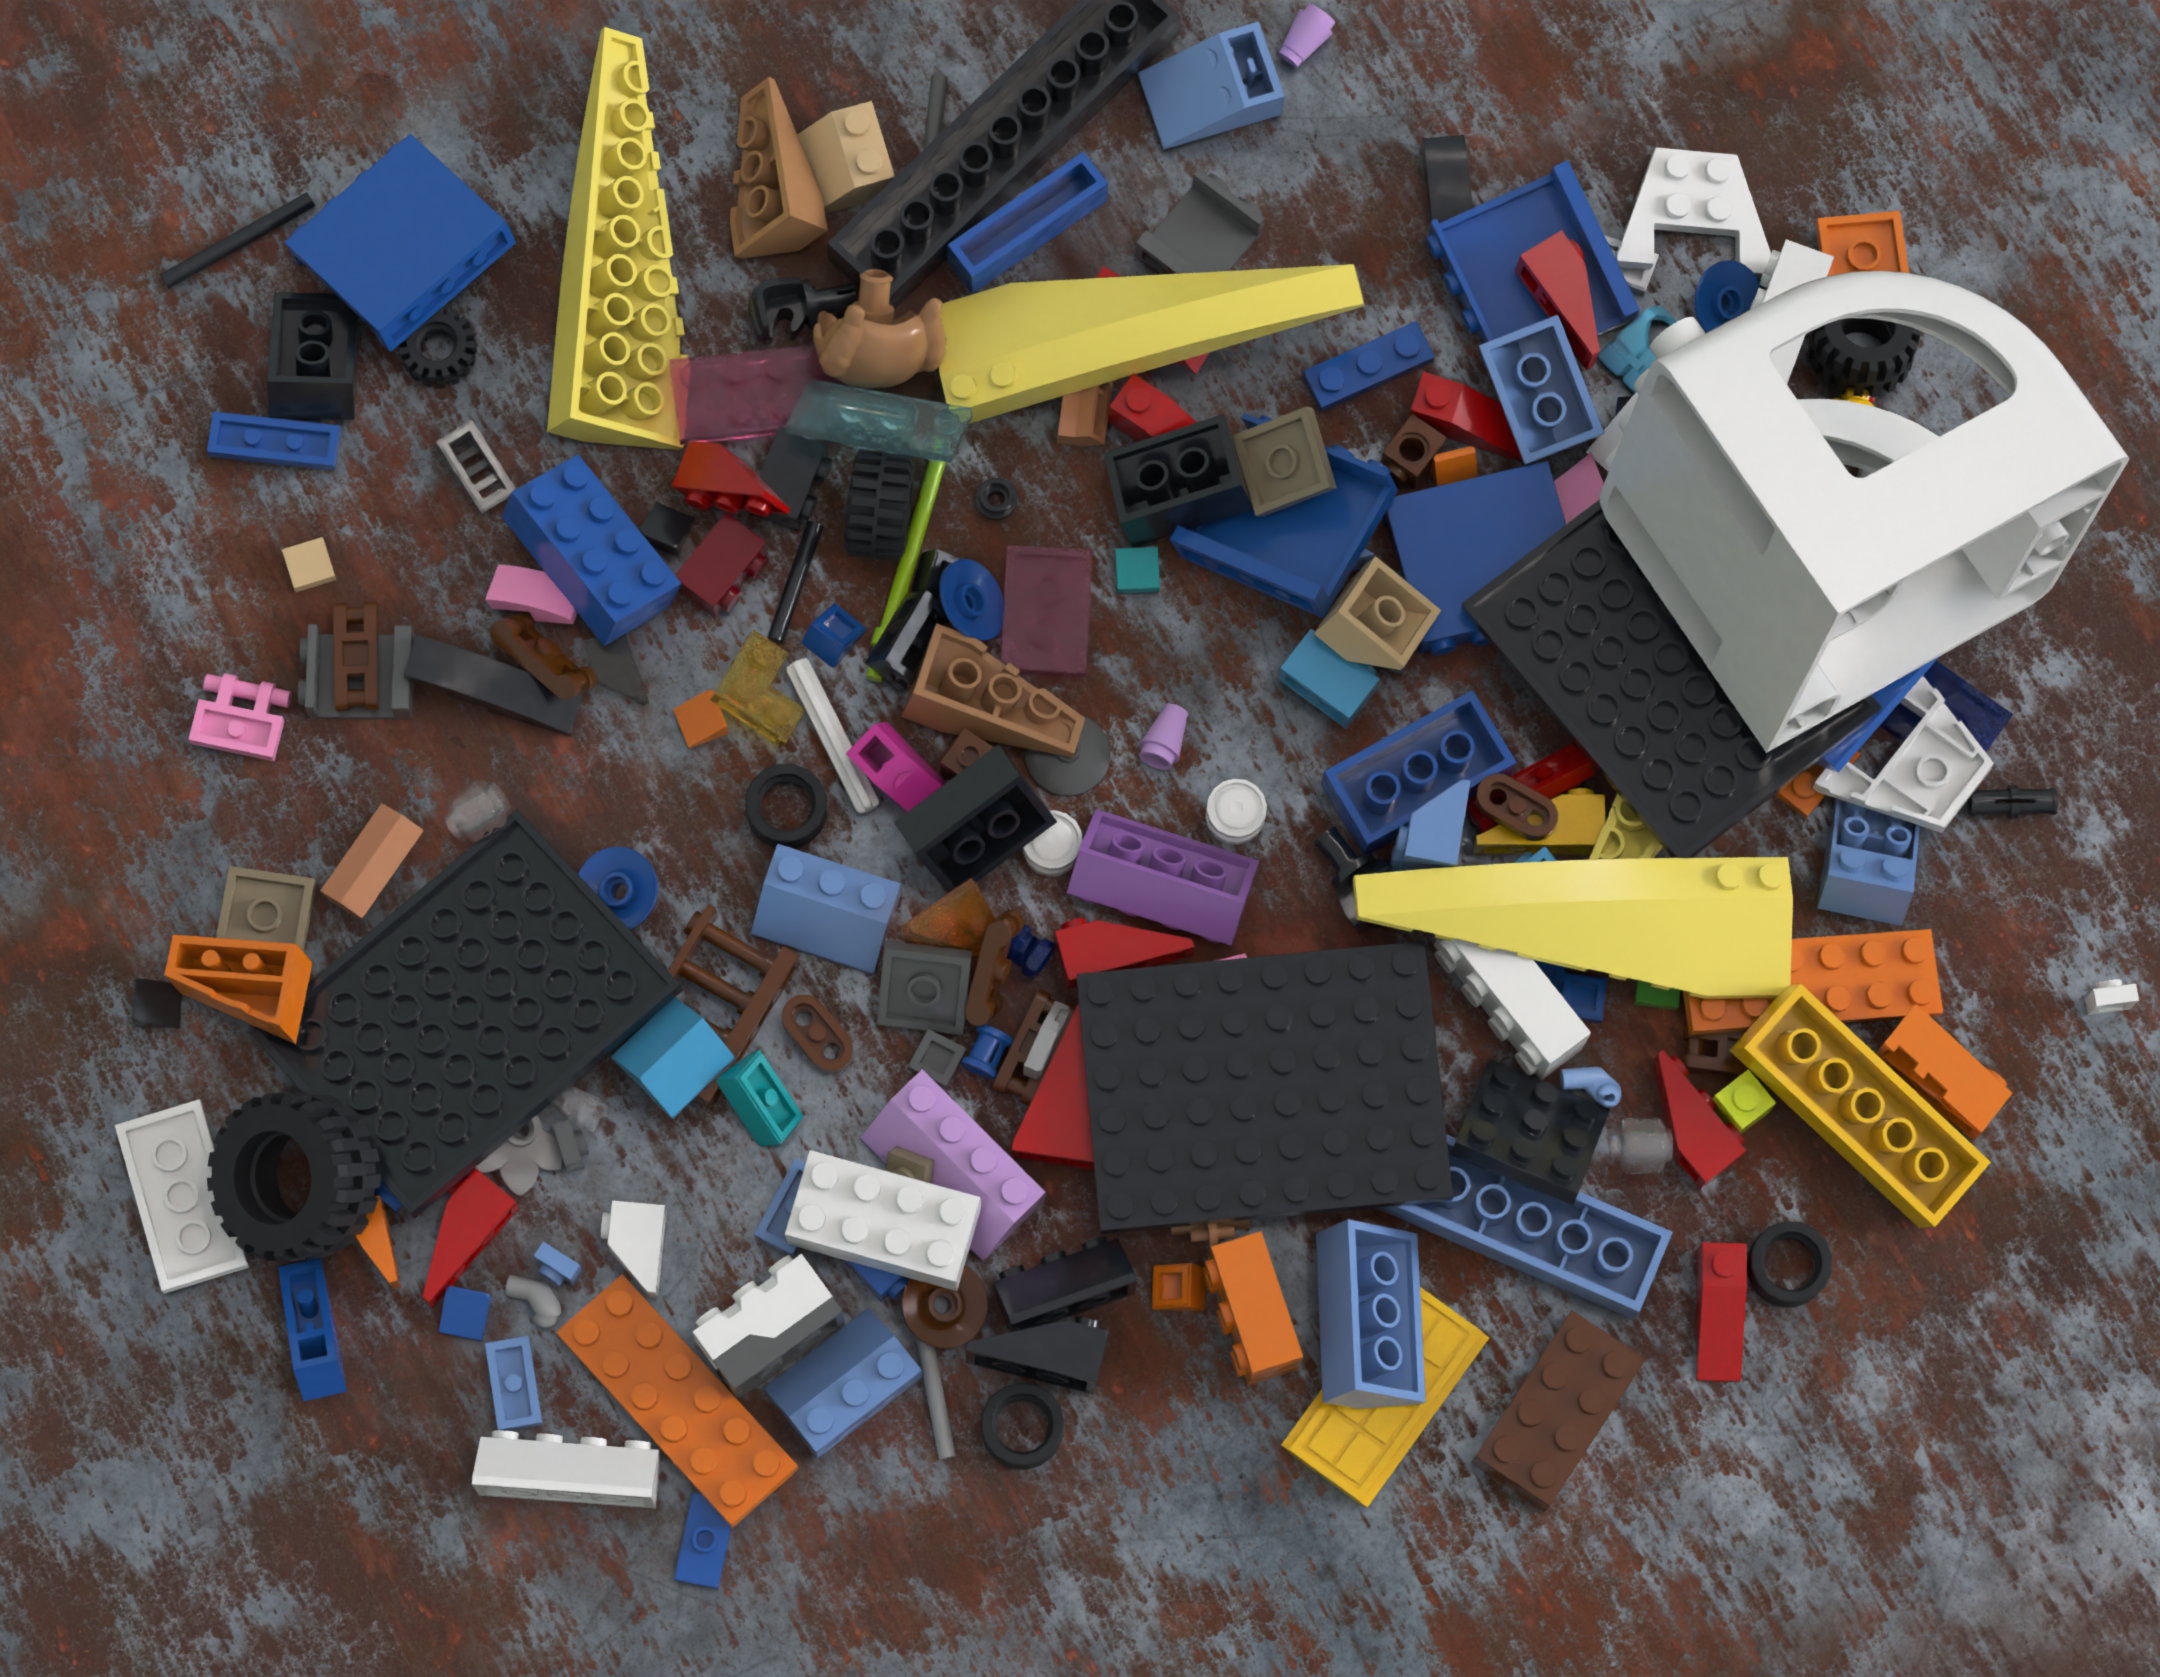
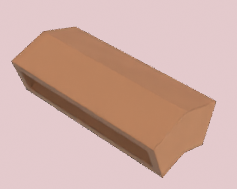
(1085, 416)
(371, 861)

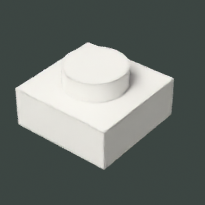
(2111, 997)

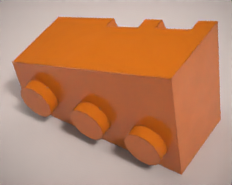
(244, 979)
(1944, 1073)

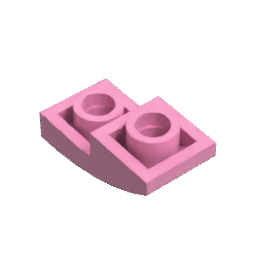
(529, 591)

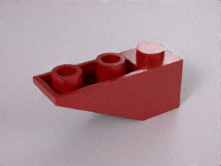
(720, 479)
(1700, 1138)

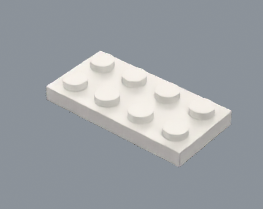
(169, 1177)

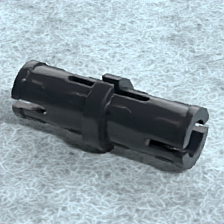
(2041, 802)

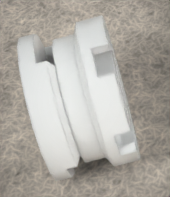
(1236, 811)
(1056, 848)

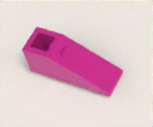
(894, 766)

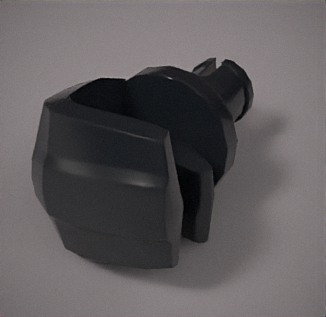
(793, 301)
(1347, 865)

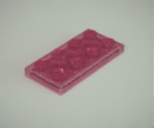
(741, 392)

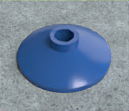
(1724, 293)
(972, 599)
(617, 868)

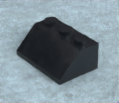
(1177, 480)
(1065, 1285)

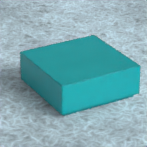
(1137, 570)

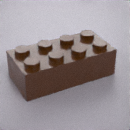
(1558, 1411)

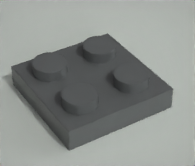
(924, 987)

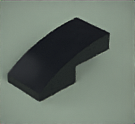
(1447, 176)

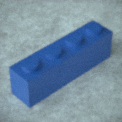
(1027, 222)

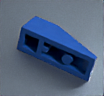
(311, 1330)

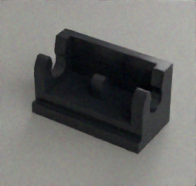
(906, 638)

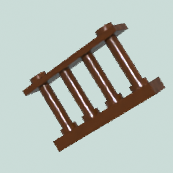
(751, 1006)

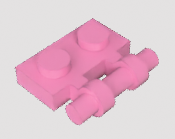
(236, 728)

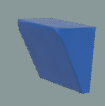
(833, 635)
(465, 1313)

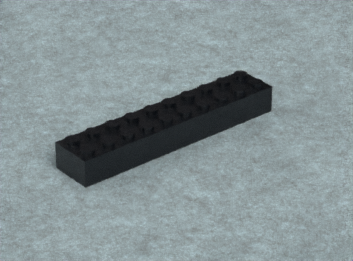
(1002, 140)

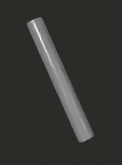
(936, 1401)

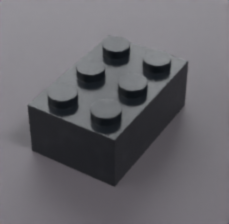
(975, 820)

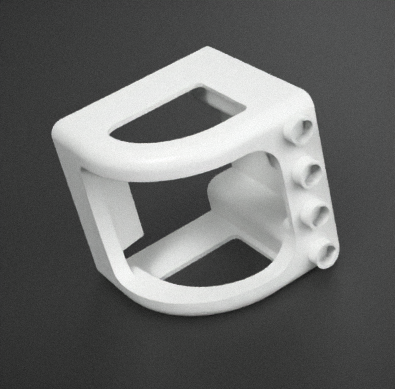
(1831, 582)

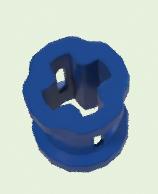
(987, 1052)

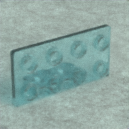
(879, 421)

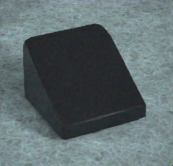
(667, 528)
(930, 570)
(156, 1004)

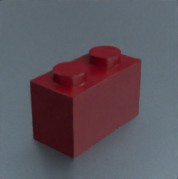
(722, 566)

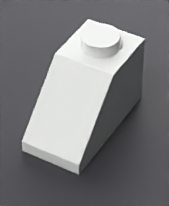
(637, 1241)

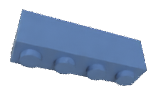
(1370, 1316)

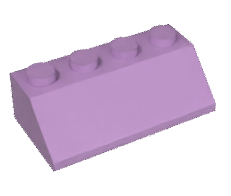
(964, 1158)

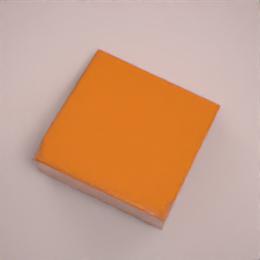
(1454, 466)
(700, 720)
(1178, 1287)

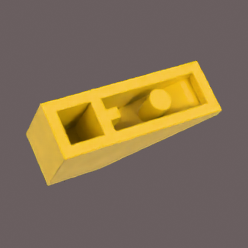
(1576, 832)

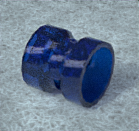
(1038, 955)

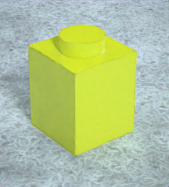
(1743, 1102)

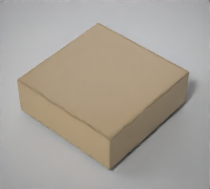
(309, 564)

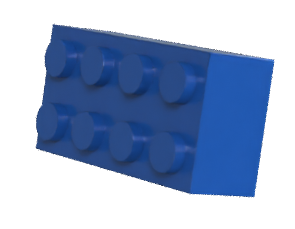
(591, 549)
(1413, 766)

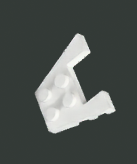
(1694, 195)
(1927, 774)

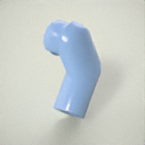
(1594, 1082)

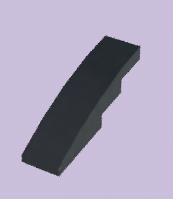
(490, 684)

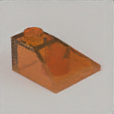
(952, 922)

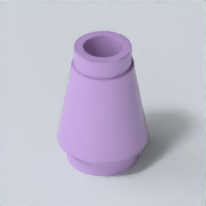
(1306, 34)
(1164, 739)

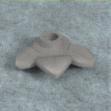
(523, 1157)

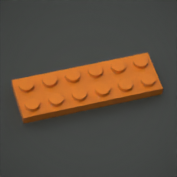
(1851, 975)
(677, 1401)

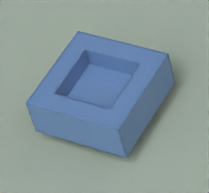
(556, 1265)

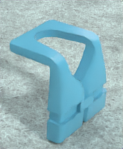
(1631, 350)

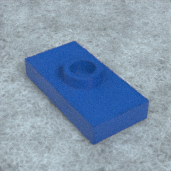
(703, 1545)

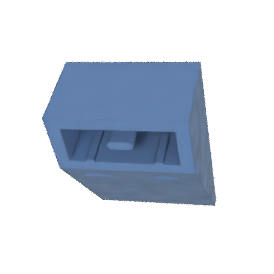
(1213, 87)
(1868, 864)

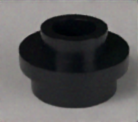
(999, 487)

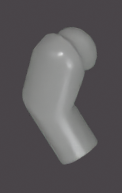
(539, 1296)

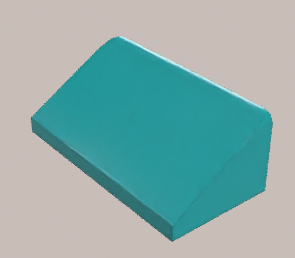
(760, 1099)

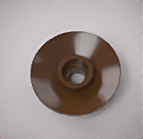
(960, 1321)

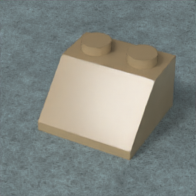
(847, 156)
(1377, 618)

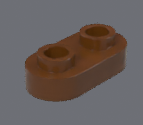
(1518, 806)
(818, 1035)

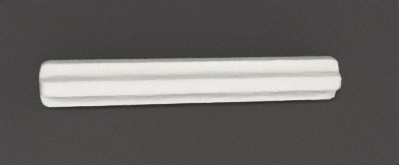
(832, 735)

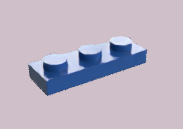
(1368, 366)
(274, 441)

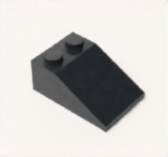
(312, 357)
(1052, 1353)

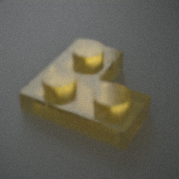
(749, 694)

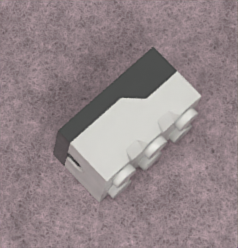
(768, 1325)

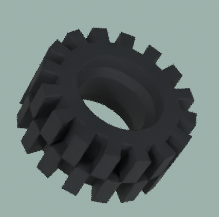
(448, 368)

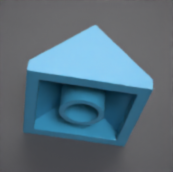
(674, 1056)

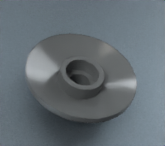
(1072, 774)

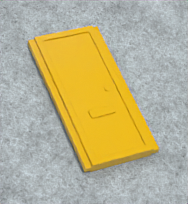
(1365, 1445)

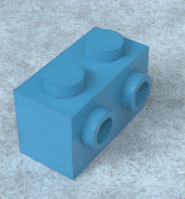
(1328, 680)

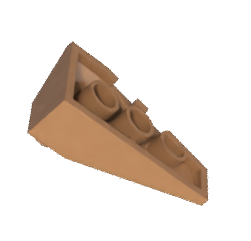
(778, 194)
(971, 689)

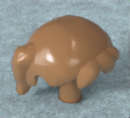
(872, 348)

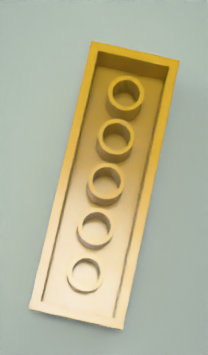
(1860, 1106)

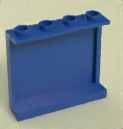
(401, 241)
(1486, 243)
(1467, 535)
(1302, 549)

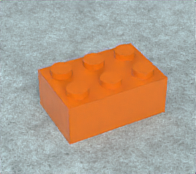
(1252, 1309)

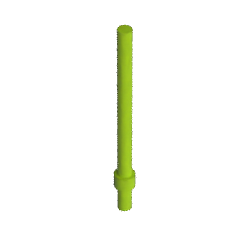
(913, 546)

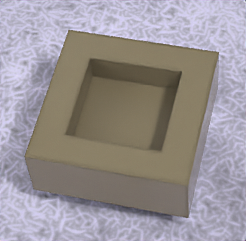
(910, 1164)

